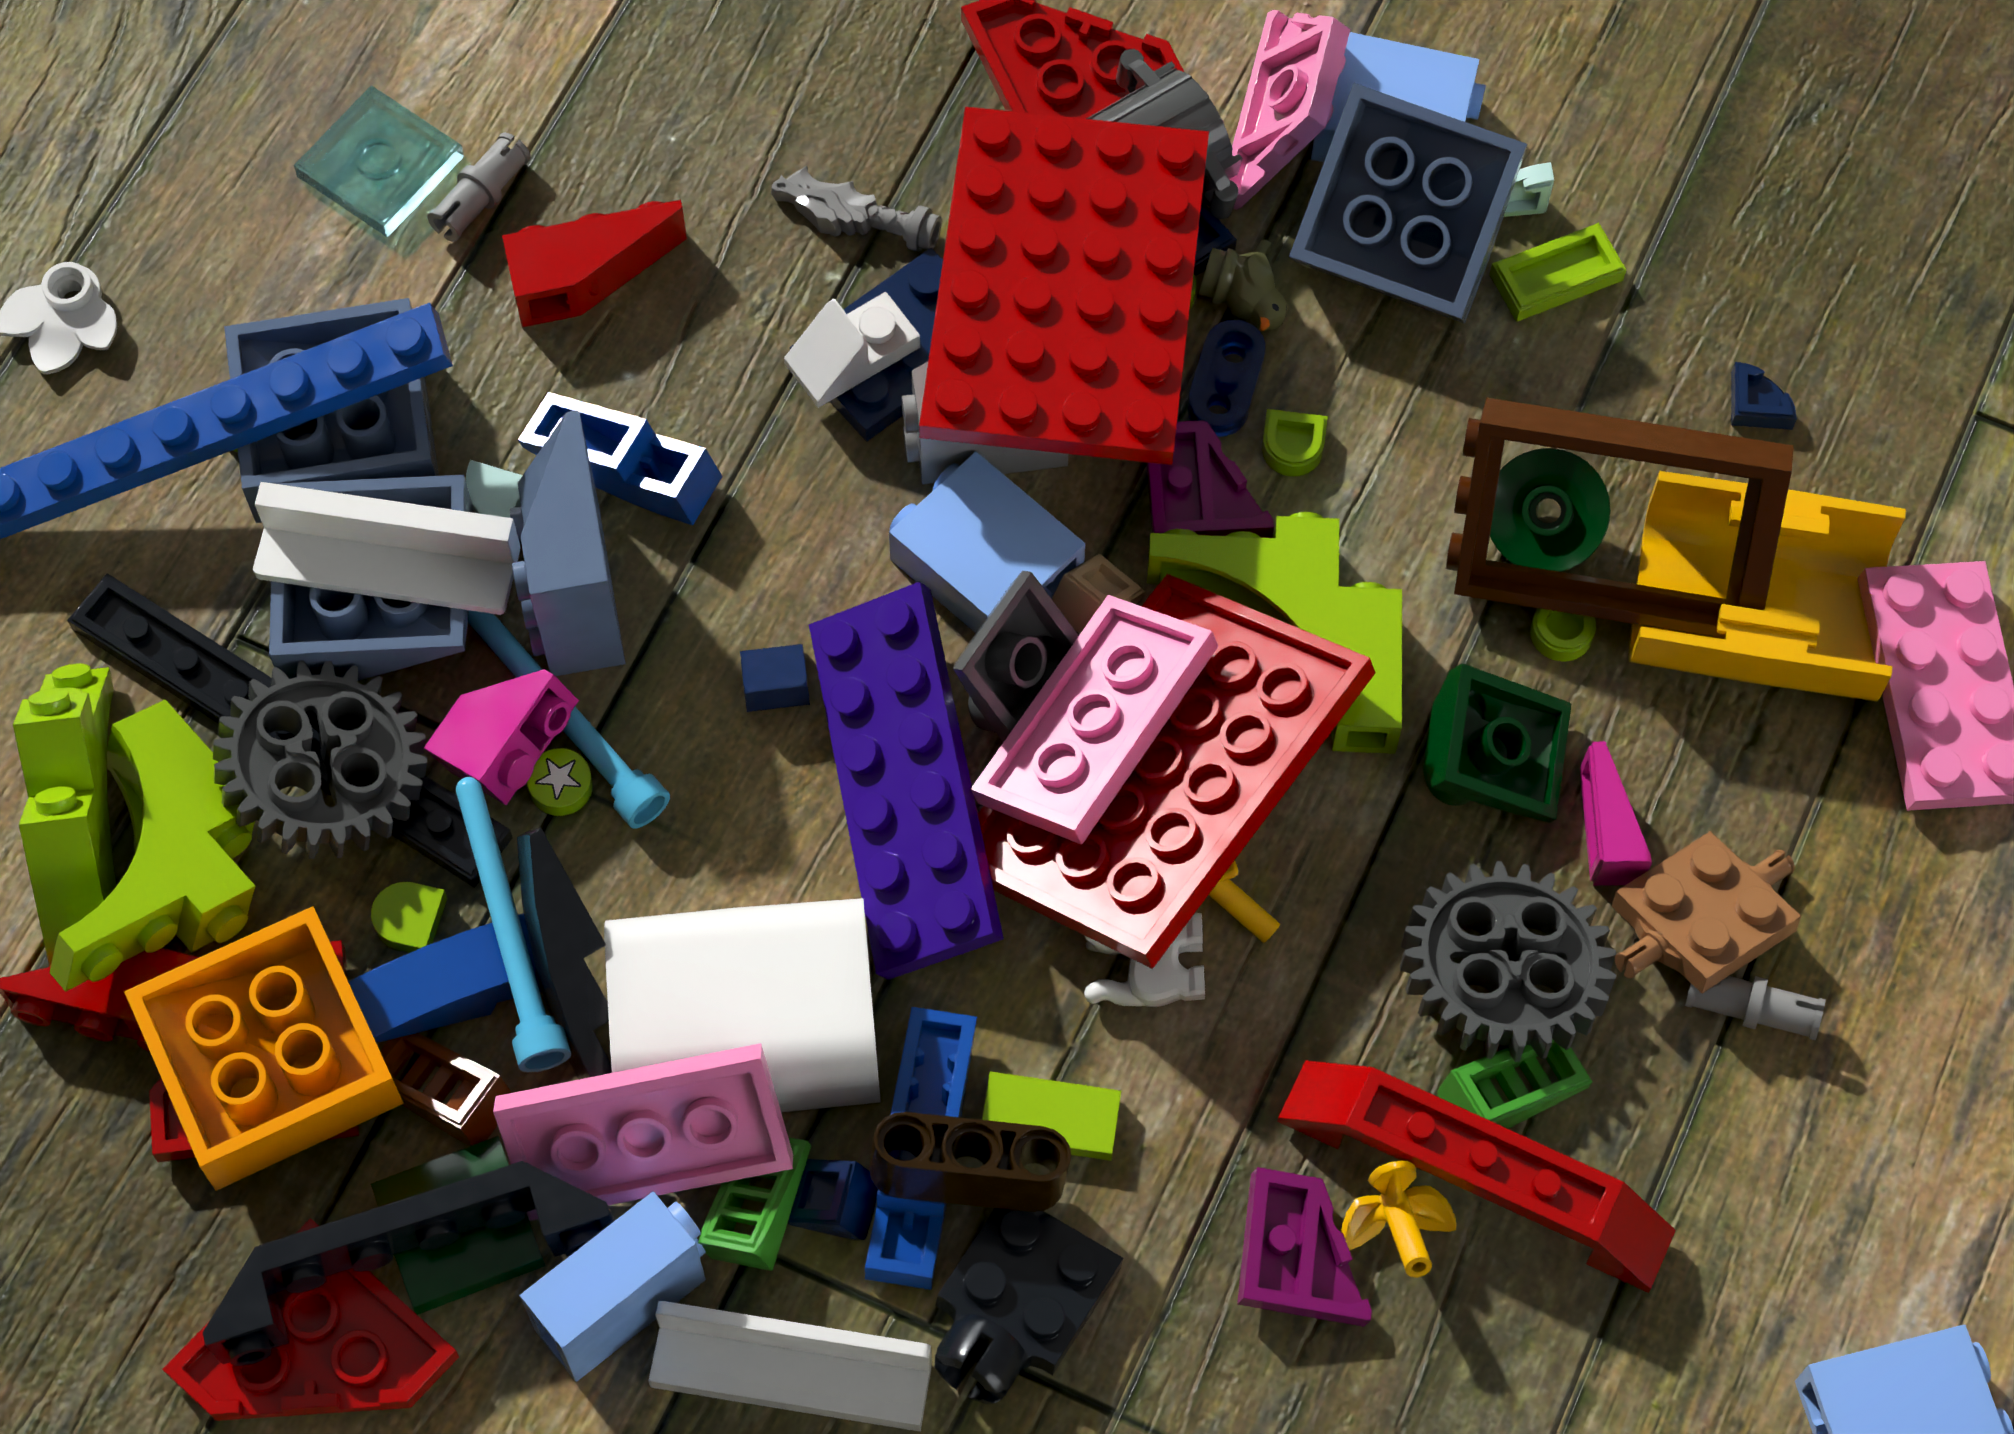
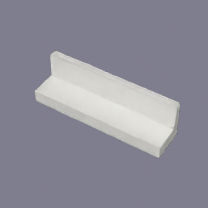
(385, 548)
(791, 1366)

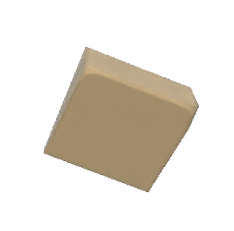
(1088, 585)

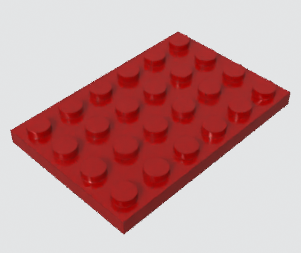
(1065, 286)
(1198, 787)

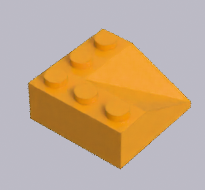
(263, 1048)

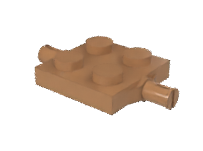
(1705, 912)

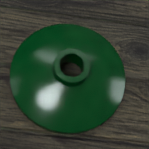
(1583, 505)

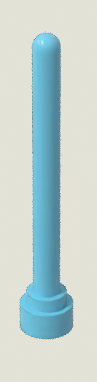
(636, 795)
(539, 1039)

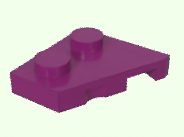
(1203, 489)
(1295, 1253)

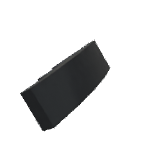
(559, 940)

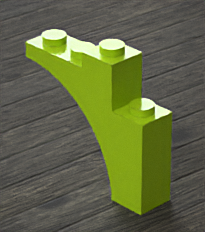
(1298, 583)
(66, 814)
(182, 857)

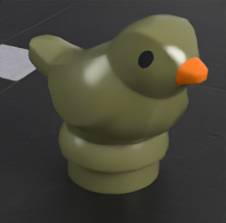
(1245, 286)

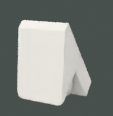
(850, 348)

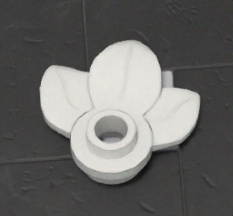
(59, 325)

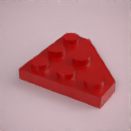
(1054, 58)
(346, 1352)

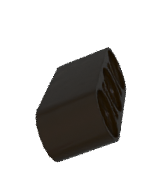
(1000, 1147)

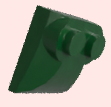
(1496, 744)

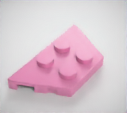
(1287, 95)

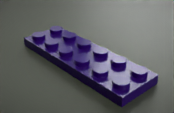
(905, 782)

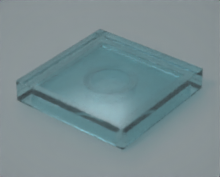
(379, 161)

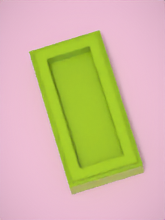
(1557, 272)
(1076, 1111)

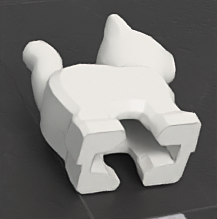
(1159, 985)

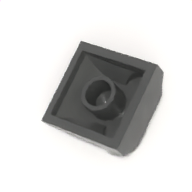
(1013, 655)

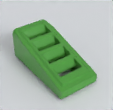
(1473, 1090)
(764, 1244)

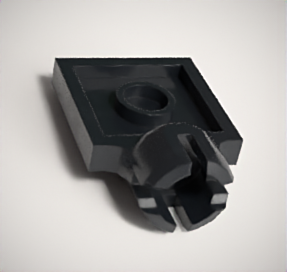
(1019, 1299)

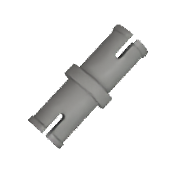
(479, 187)
(1761, 1004)

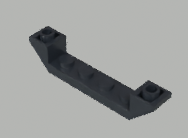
(251, 1316)

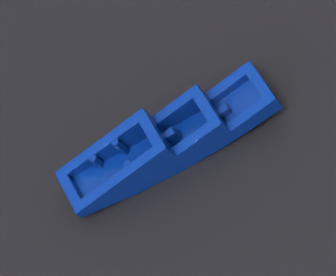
(928, 1082)

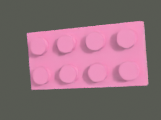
(1948, 682)
(1094, 718)
(652, 1126)

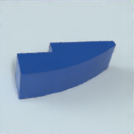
(632, 459)
(436, 984)

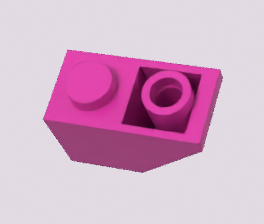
(502, 731)

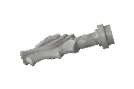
(842, 209)

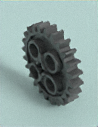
(259, 766)
(1507, 961)

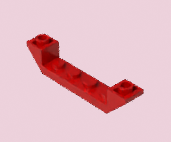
(1485, 1160)

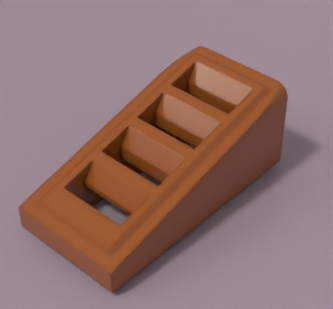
(470, 1109)

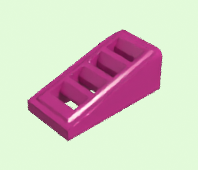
(1613, 835)

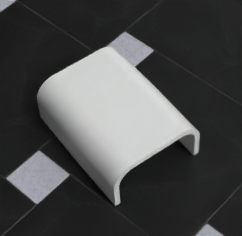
(746, 979)

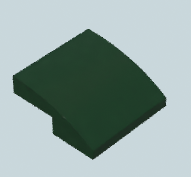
(479, 1255)

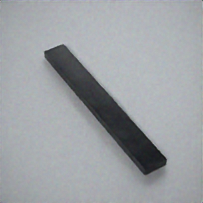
(211, 675)

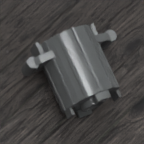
(1177, 101)

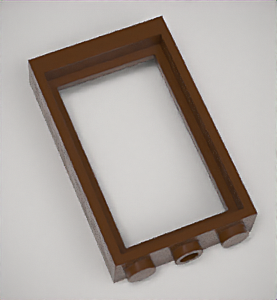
(1762, 462)

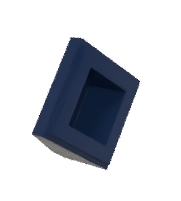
(774, 678)
(835, 1199)

